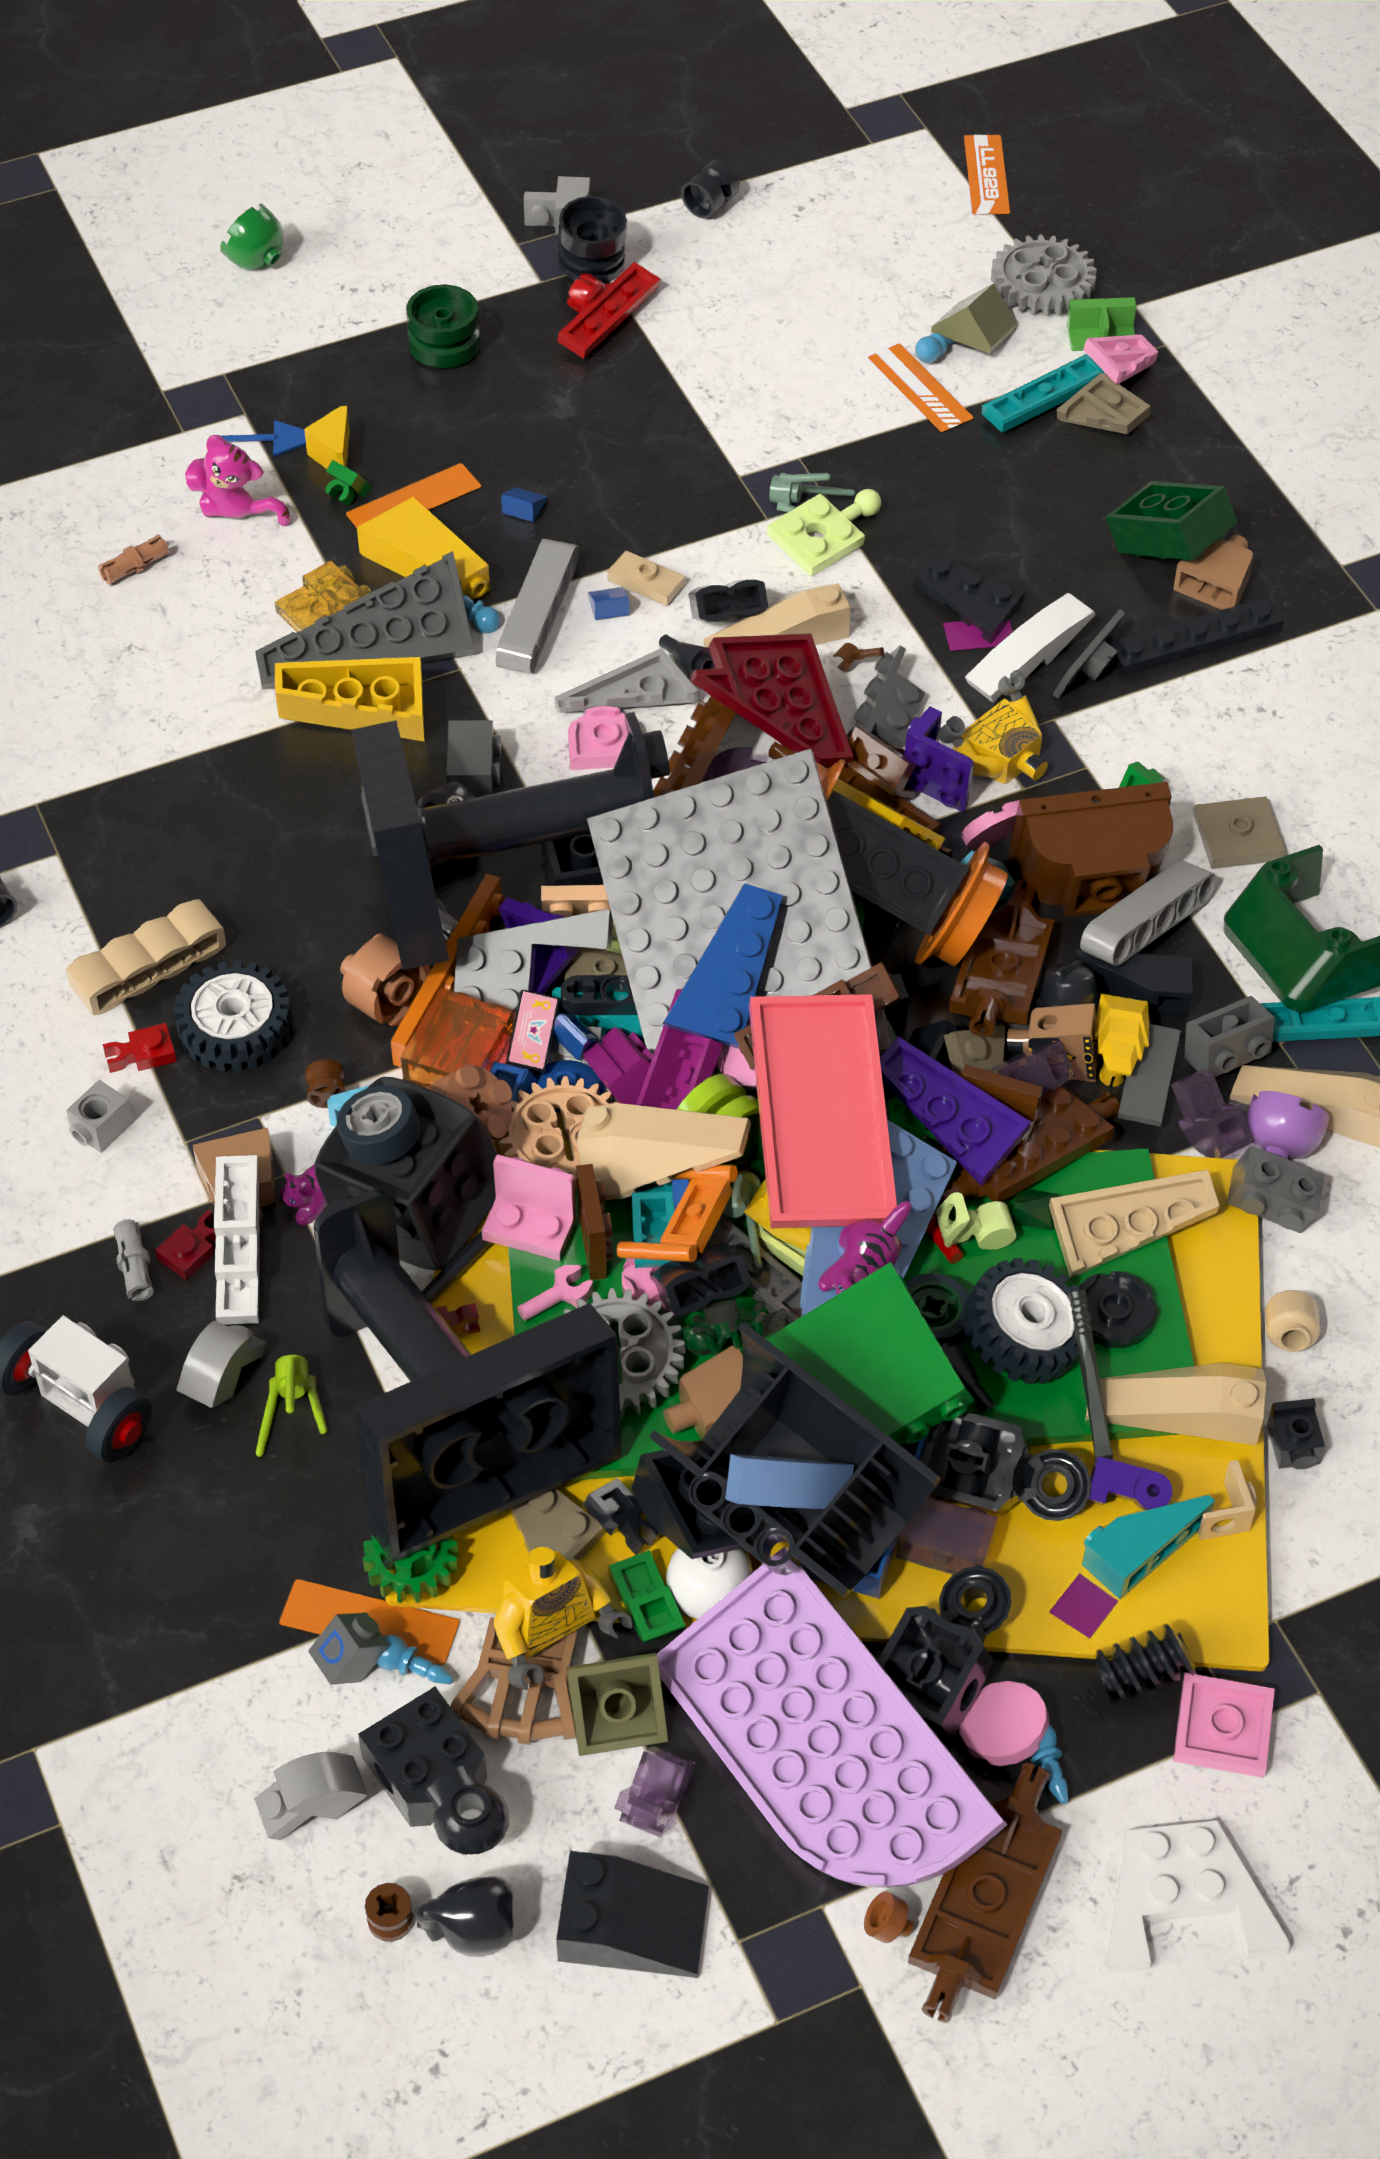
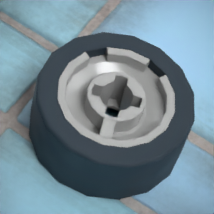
(378, 1125)

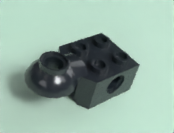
(993, 1468)
(943, 1657)
(436, 1773)

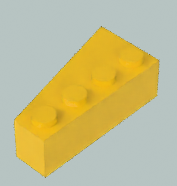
(353, 693)

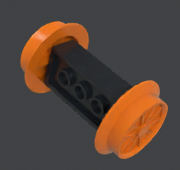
(912, 877)

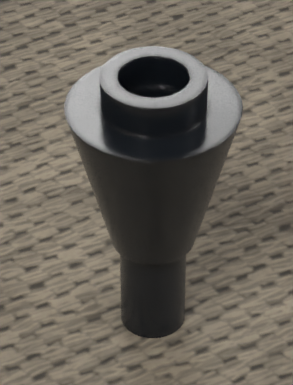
(690, 656)
(963, 1366)

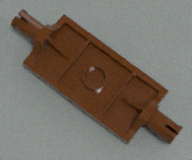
(1004, 964)
(1058, 1137)
(987, 1902)

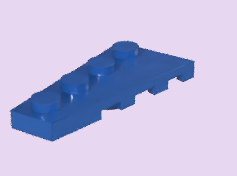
(728, 973)

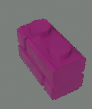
(620, 1064)

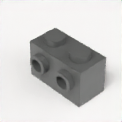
(472, 755)
(1229, 1036)
(1277, 1191)

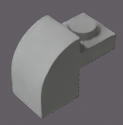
(545, 207)
(216, 1362)
(307, 1787)

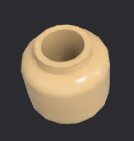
(1292, 1320)

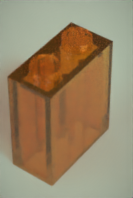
(456, 1034)

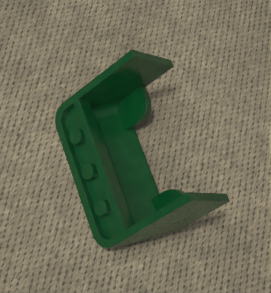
(1284, 947)

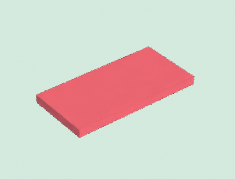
(821, 1110)

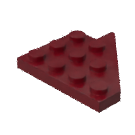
(779, 689)

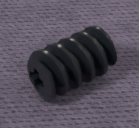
(1143, 1663)

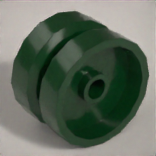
(443, 326)

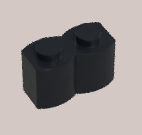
(721, 601)
(714, 1274)

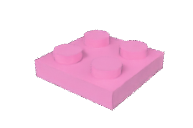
(1224, 1725)

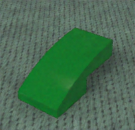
(646, 1597)

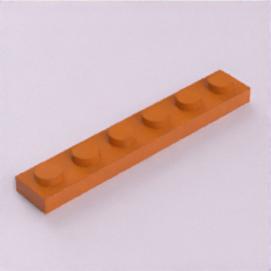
(474, 921)

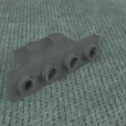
(889, 701)

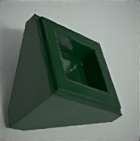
(1032, 1209)

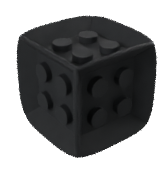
(436, 1187)

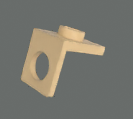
(1243, 1503)

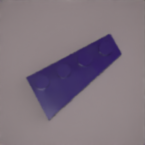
(957, 1113)

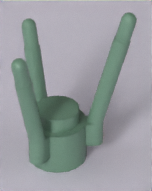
(788, 489)
(735, 1208)

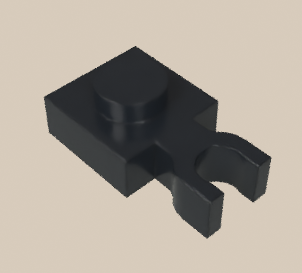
(620, 1511)

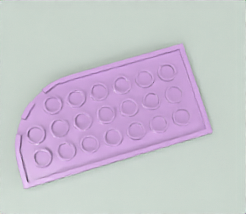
(824, 1736)

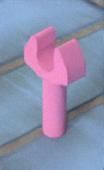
(559, 1292)

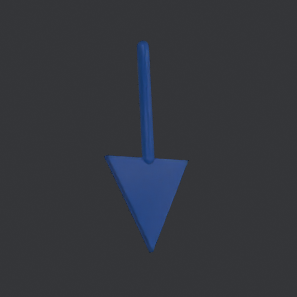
(285, 438)

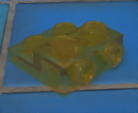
(322, 594)

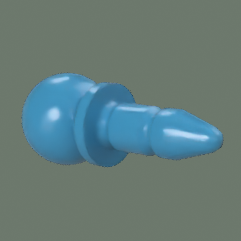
(931, 347)
(484, 618)
(404, 1658)
(1046, 1758)

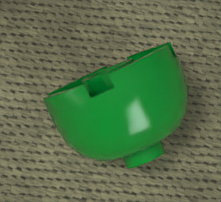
(254, 239)

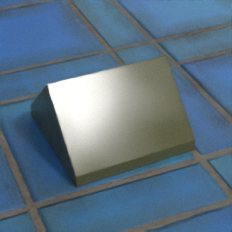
(978, 320)
(617, 1704)

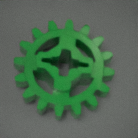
(413, 1573)

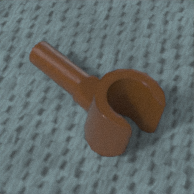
(851, 654)

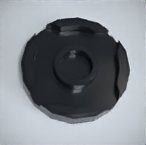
(1119, 1309)

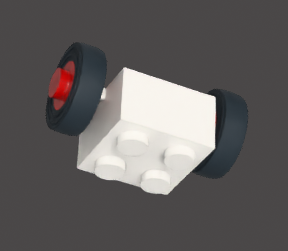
(80, 1378)

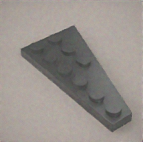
(399, 620)

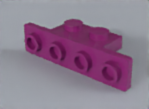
(677, 1067)

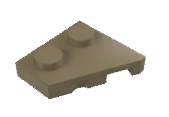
(1104, 407)
(975, 1050)
(558, 1524)

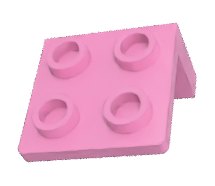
(531, 1208)

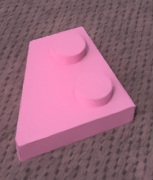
(1121, 355)

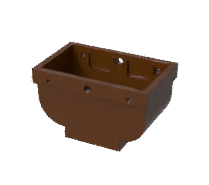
(1091, 851)

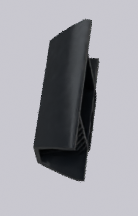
(797, 1417)

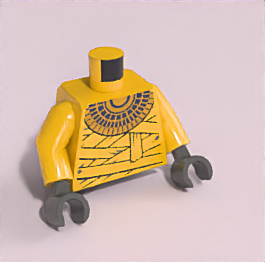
(1002, 739)
(546, 1604)

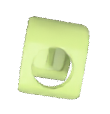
(989, 1223)

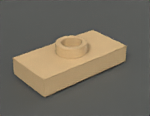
(646, 578)

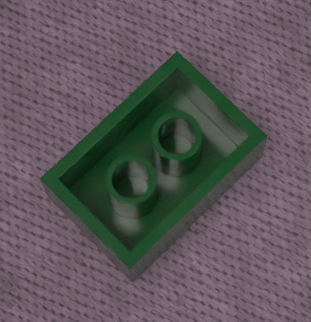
(1172, 520)

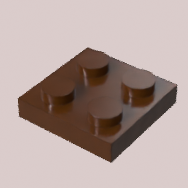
(594, 1221)

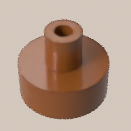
(887, 1918)

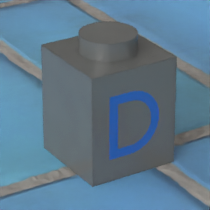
(348, 1648)

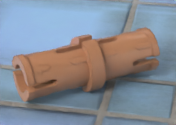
(133, 559)

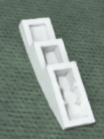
(1031, 644)
(237, 1239)

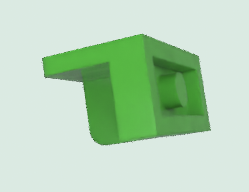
(1099, 319)

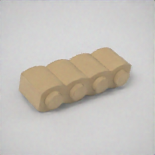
(142, 959)

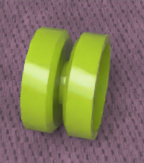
(726, 1097)

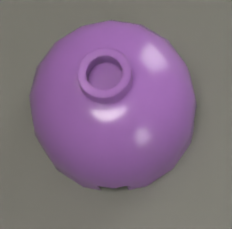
(1285, 1126)

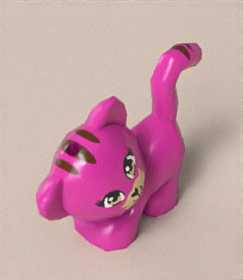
(222, 480)

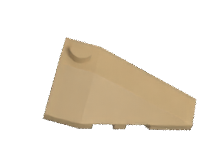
(813, 610)
(1347, 1097)
(650, 1144)
(1196, 1401)

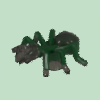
(723, 1321)

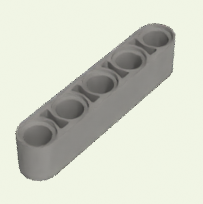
(537, 606)
(1148, 912)

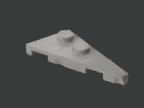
(640, 683)

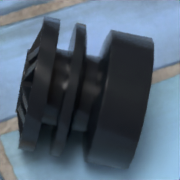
(592, 238)

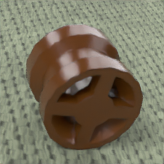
(324, 1080)
(389, 1923)

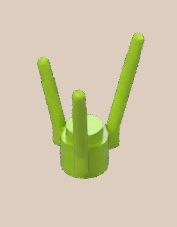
(290, 1382)

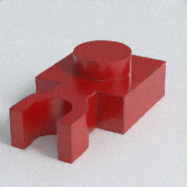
(146, 1048)

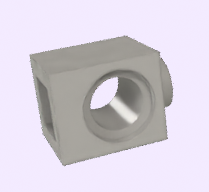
(99, 1116)

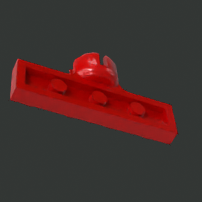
(604, 306)

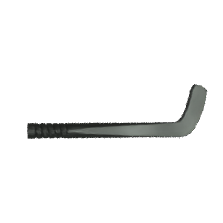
(1090, 1375)

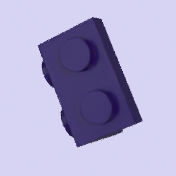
(938, 769)
(549, 959)

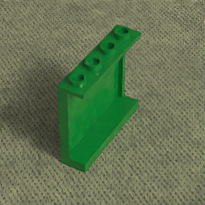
(878, 1357)

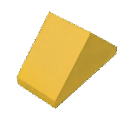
(329, 438)

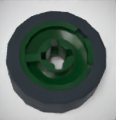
(944, 1297)

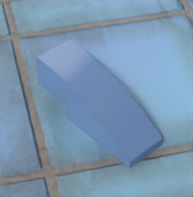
(785, 1481)

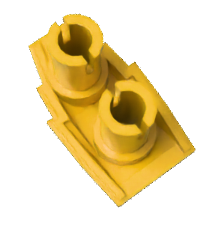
(1121, 1036)

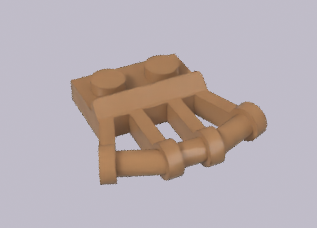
(493, 1664)

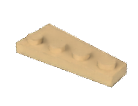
(1122, 1218)

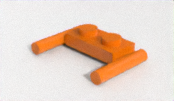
(693, 1218)

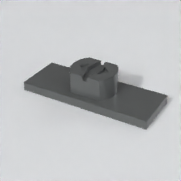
(1094, 658)
(1149, 1083)

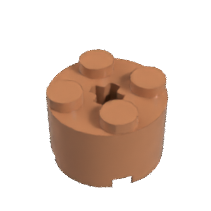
(378, 984)
(481, 1094)

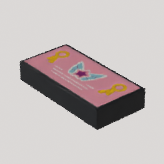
(532, 1031)

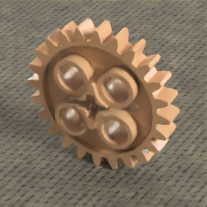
(533, 1140)

